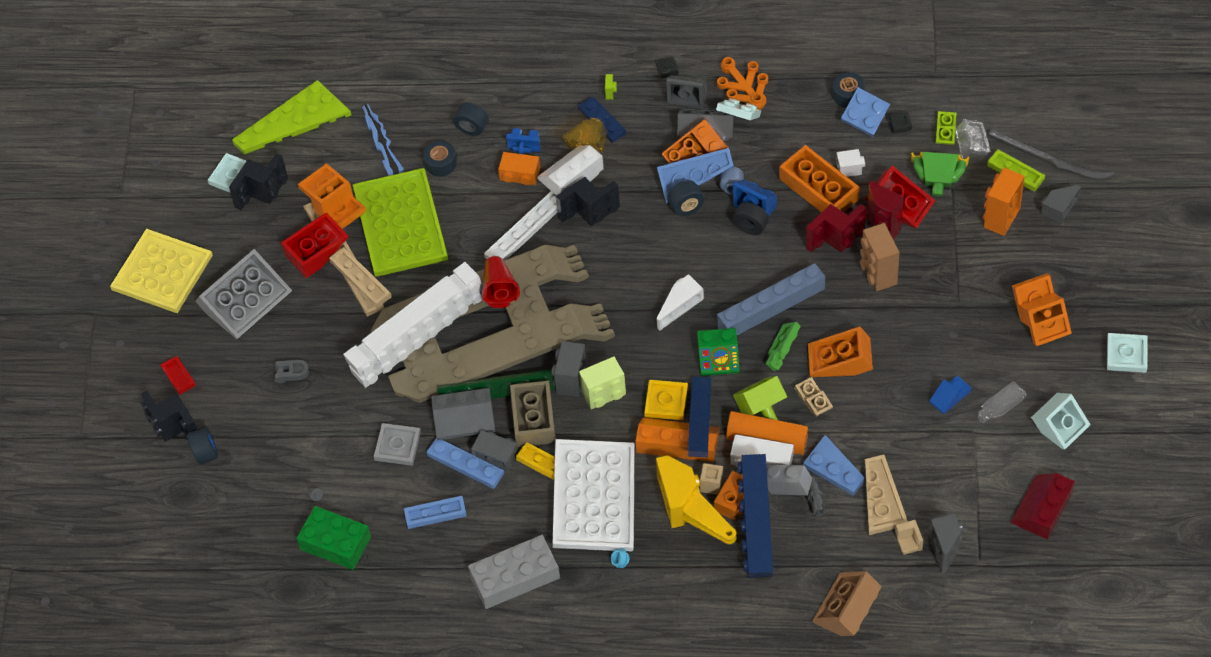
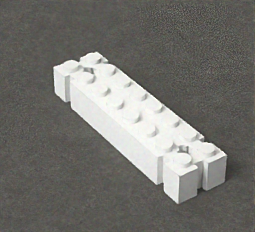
(414, 325)

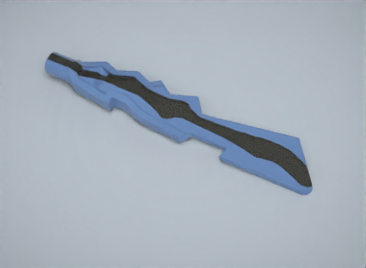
(382, 142)

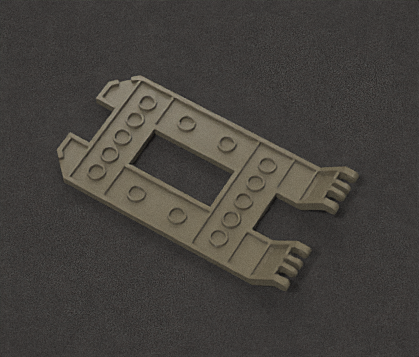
(532, 334)

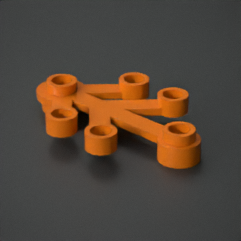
(752, 97)

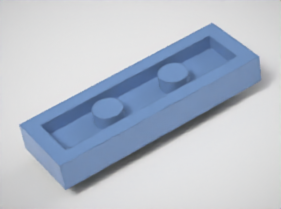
(435, 512)

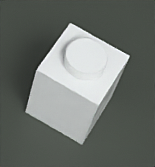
(850, 162)

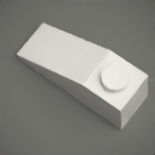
(682, 297)

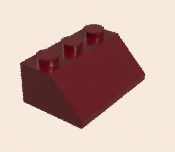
(885, 207)
(1044, 504)

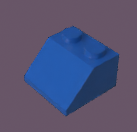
(750, 192)

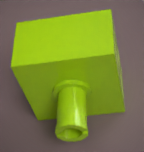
(761, 397)

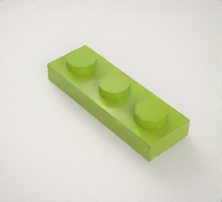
(1002, 160)

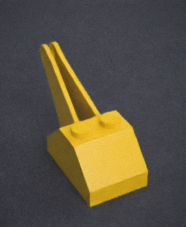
(685, 502)

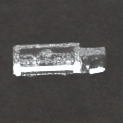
(1002, 402)

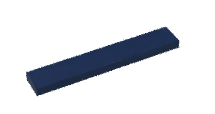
(699, 417)

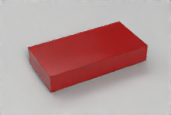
(178, 375)

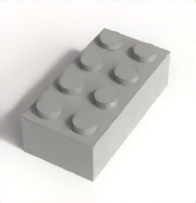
(514, 571)

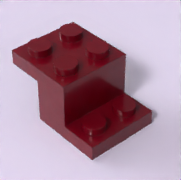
(836, 228)

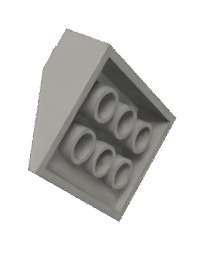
(243, 294)

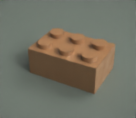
(879, 257)

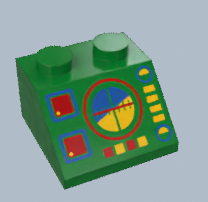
(718, 351)

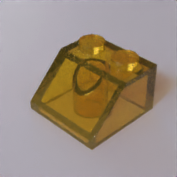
(588, 132)

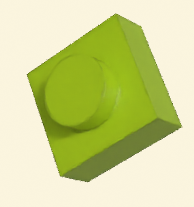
(610, 86)

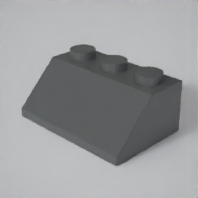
(720, 121)
(463, 413)

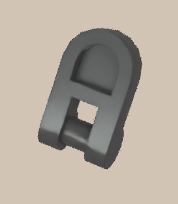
(297, 370)

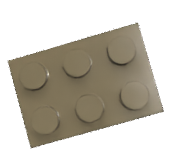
(532, 413)

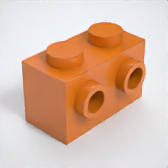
(728, 499)

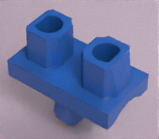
(523, 143)

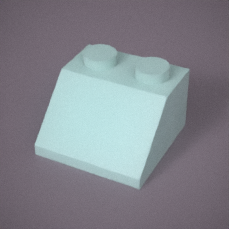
(1061, 420)

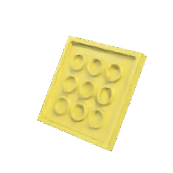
(161, 270)

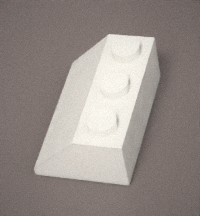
(579, 163)

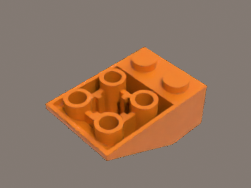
(696, 142)

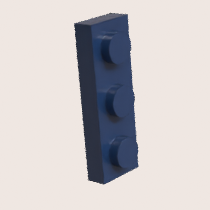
(593, 109)

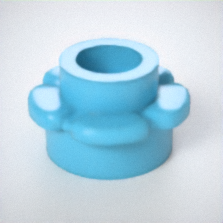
(620, 558)

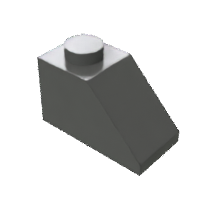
(1060, 202)

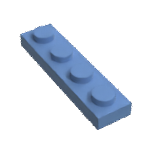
(465, 463)

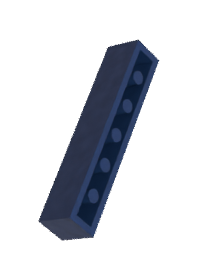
(756, 515)

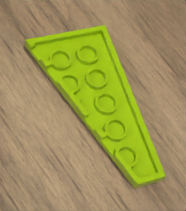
(296, 116)

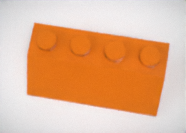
(671, 439)

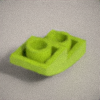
(946, 128)

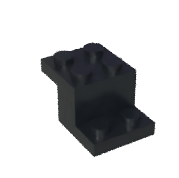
(258, 182)
(588, 201)
(168, 416)

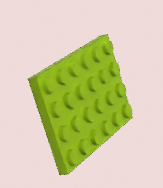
(400, 222)

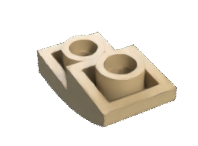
(812, 397)

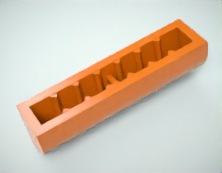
(768, 429)

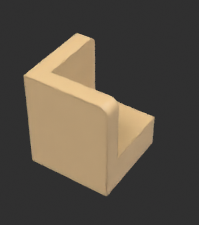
(711, 479)
(909, 537)

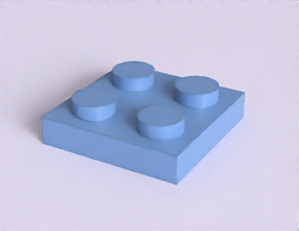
(865, 112)

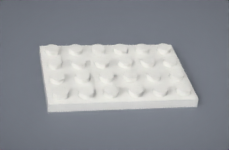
(593, 495)

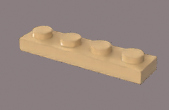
(360, 277)

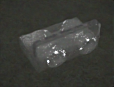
(972, 138)

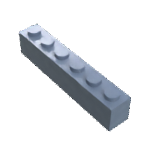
(773, 300)

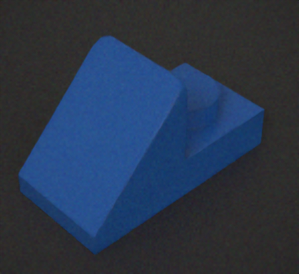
(949, 394)

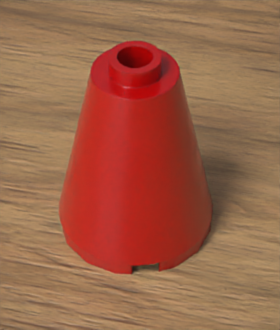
(499, 284)

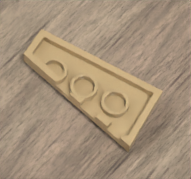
(883, 500)

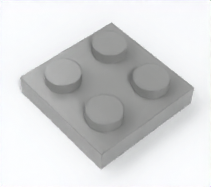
(397, 444)

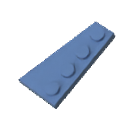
(696, 169)

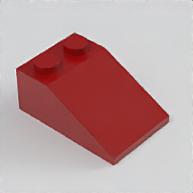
(915, 202)
(314, 244)

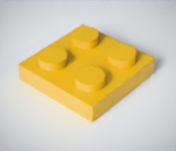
(666, 400)

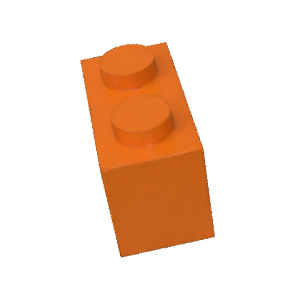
(519, 168)

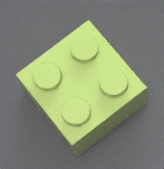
(602, 383)

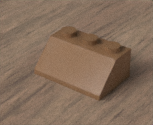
(847, 603)

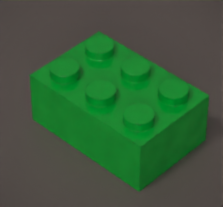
(334, 537)

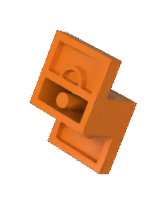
(332, 195)
(1041, 309)

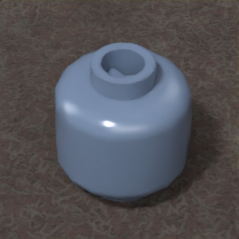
(729, 177)

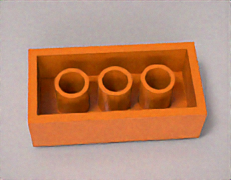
(818, 181)

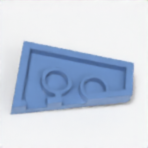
(834, 467)

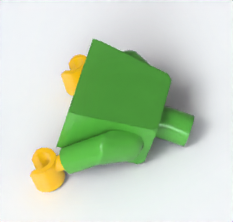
(939, 169)

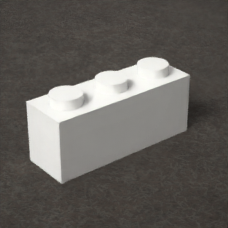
(776, 452)

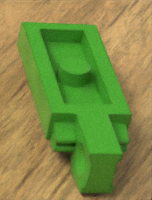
(782, 345)

